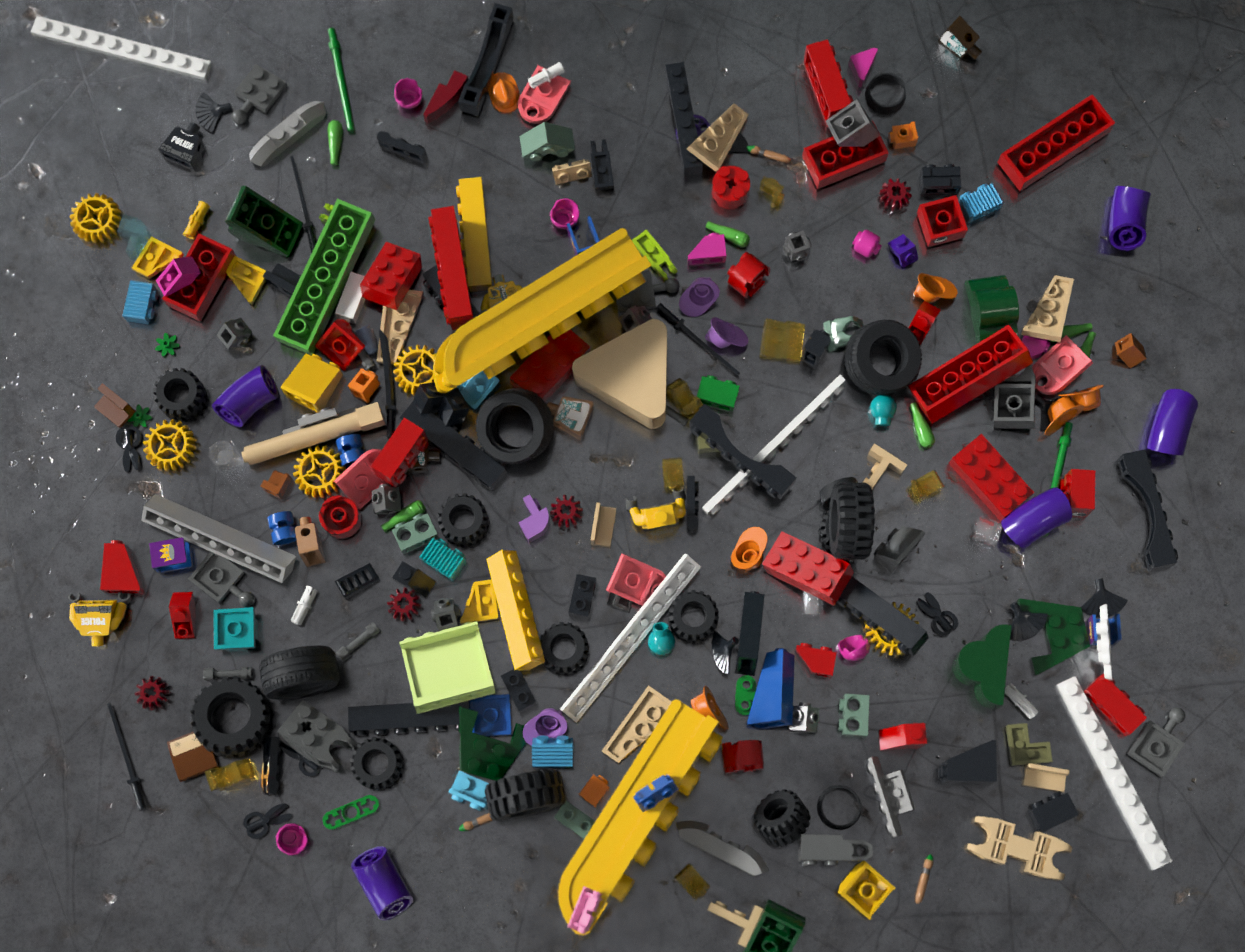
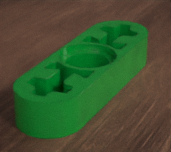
(335, 812)

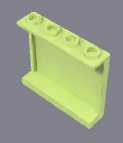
(447, 667)

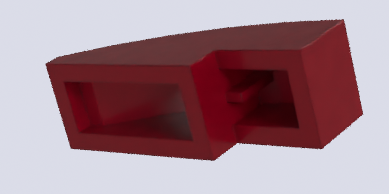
(445, 97)

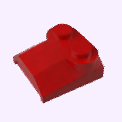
(340, 344)

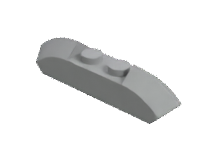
(287, 133)
(746, 860)

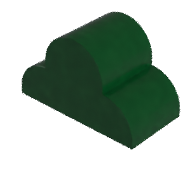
(262, 223)
(992, 305)
(985, 666)
(776, 929)

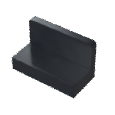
(282, 279)

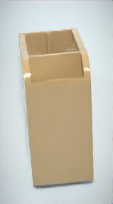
(629, 373)

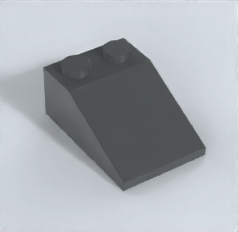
(898, 548)

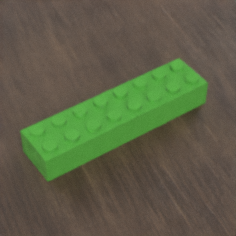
(324, 277)

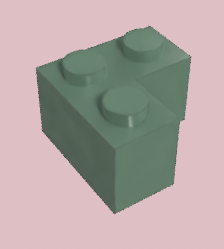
(545, 140)

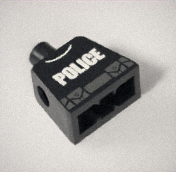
(183, 146)

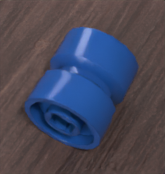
(350, 447)
(285, 534)

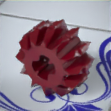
(888, 194)
(564, 518)
(399, 599)
(149, 700)

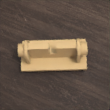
(566, 173)

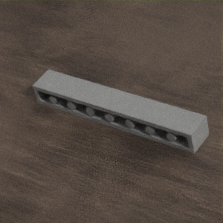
(218, 538)

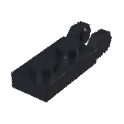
(402, 147)
(601, 167)
(692, 505)
(270, 767)

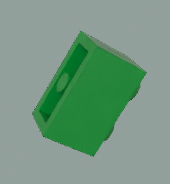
(718, 393)

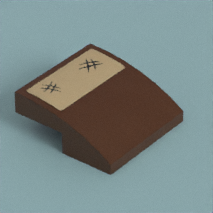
(190, 757)

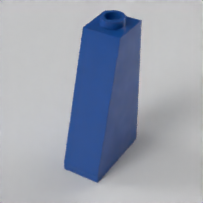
(774, 692)

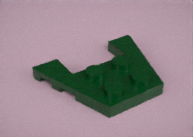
(1063, 629)
(483, 754)

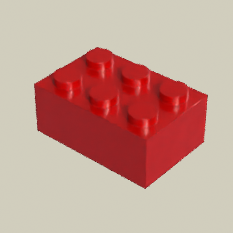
(391, 275)
(400, 453)

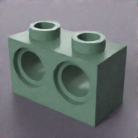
(417, 538)
(860, 716)
(574, 819)

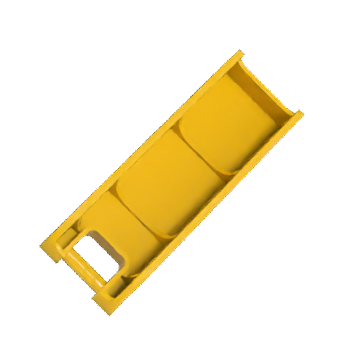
(541, 306)
(622, 830)

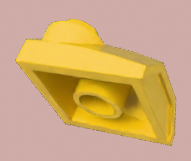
(865, 889)

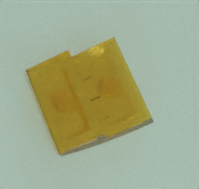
(782, 340)

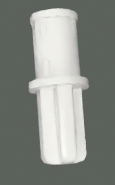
(546, 75)
(304, 605)
(1020, 700)

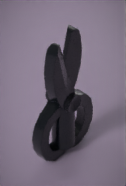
(130, 453)
(935, 611)
(292, 753)
(270, 818)

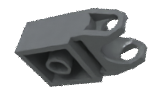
(1016, 391)
(320, 740)
(830, 850)

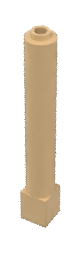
(363, 419)

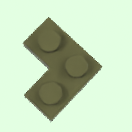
(1024, 752)

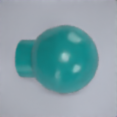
(883, 409)
(661, 639)

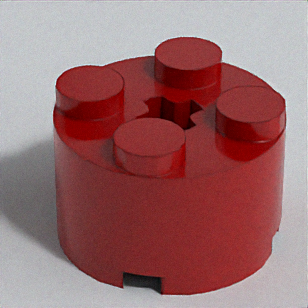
(730, 177)
(748, 275)
(329, 517)
(743, 755)

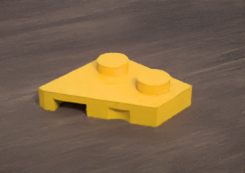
(155, 258)
(246, 277)
(481, 603)

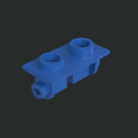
(648, 799)

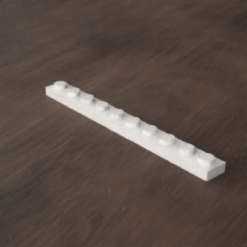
(121, 48)
(780, 440)
(630, 638)
(1114, 773)

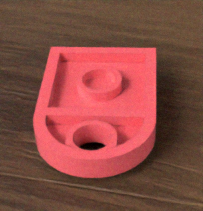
(543, 98)
(1060, 366)
(360, 479)
(634, 580)

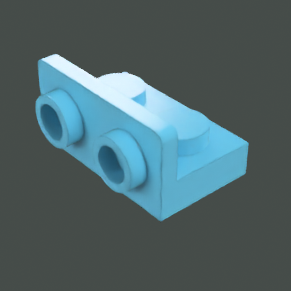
(477, 389)
(469, 789)

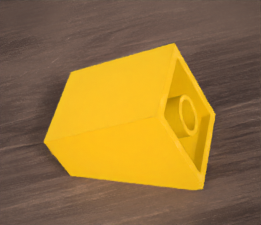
(312, 382)

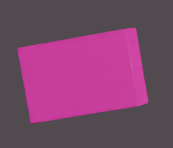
(861, 64)

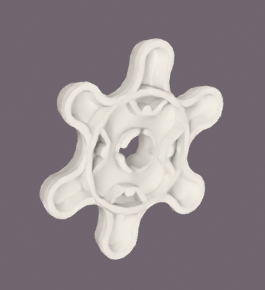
(1104, 642)

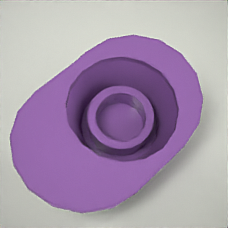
(699, 297)
(724, 334)
(547, 723)

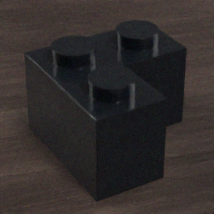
(449, 405)

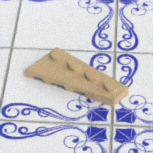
(718, 138)
(1051, 311)
(397, 324)
(637, 725)

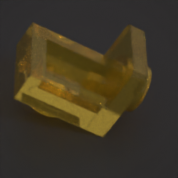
(774, 189)
(673, 472)
(926, 485)
(692, 882)

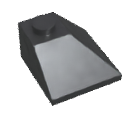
(852, 126)

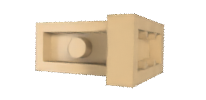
(886, 460)
(738, 918)

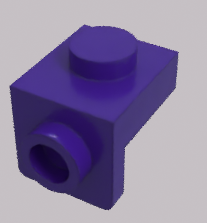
(904, 250)

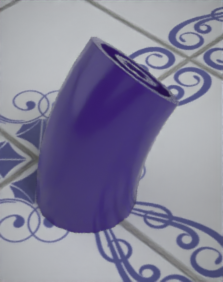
(1128, 217)
(246, 396)
(1172, 422)
(1037, 517)
(381, 883)

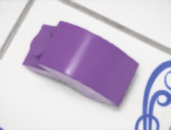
(537, 523)

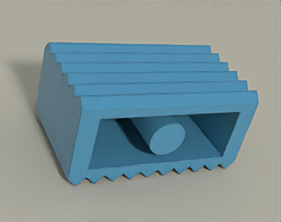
(980, 202)
(140, 302)
(552, 751)

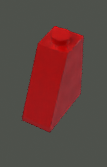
(119, 570)
(903, 737)

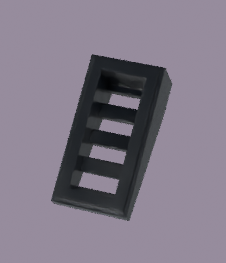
(355, 590)

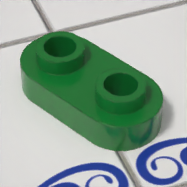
(744, 695)

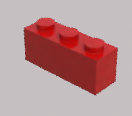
(1115, 704)

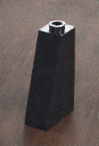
(749, 633)

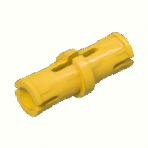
(196, 220)

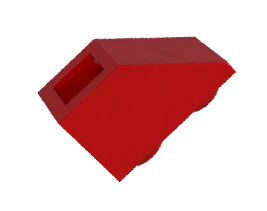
(924, 321)
(183, 614)
(817, 661)

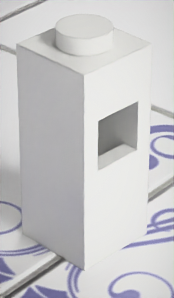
(351, 299)

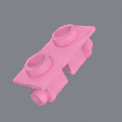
(587, 903)

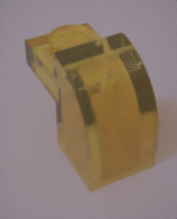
(683, 398)
(230, 775)

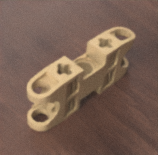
(1035, 852)

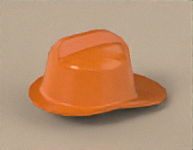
(504, 92)
(933, 288)
(1088, 397)
(1061, 412)
(750, 549)
(706, 705)

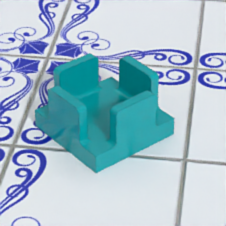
(235, 629)

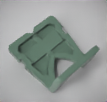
(836, 330)

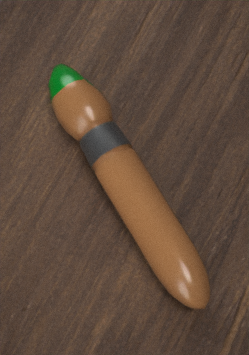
(769, 154)
(474, 823)
(928, 864)

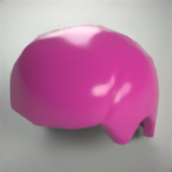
(408, 93)
(564, 212)
(854, 648)
(291, 839)

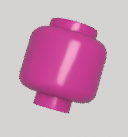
(867, 243)

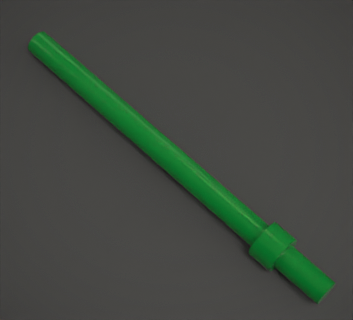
(335, 48)
(1064, 442)

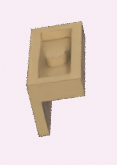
(603, 526)
(1045, 777)

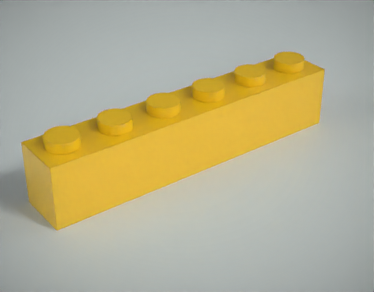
(475, 233)
(515, 610)

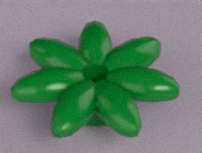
(170, 345)
(141, 418)

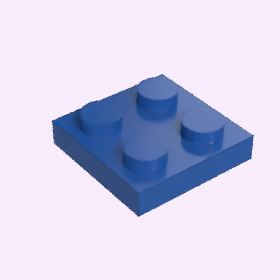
(493, 715)

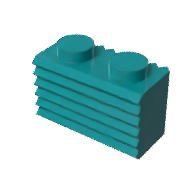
(443, 559)

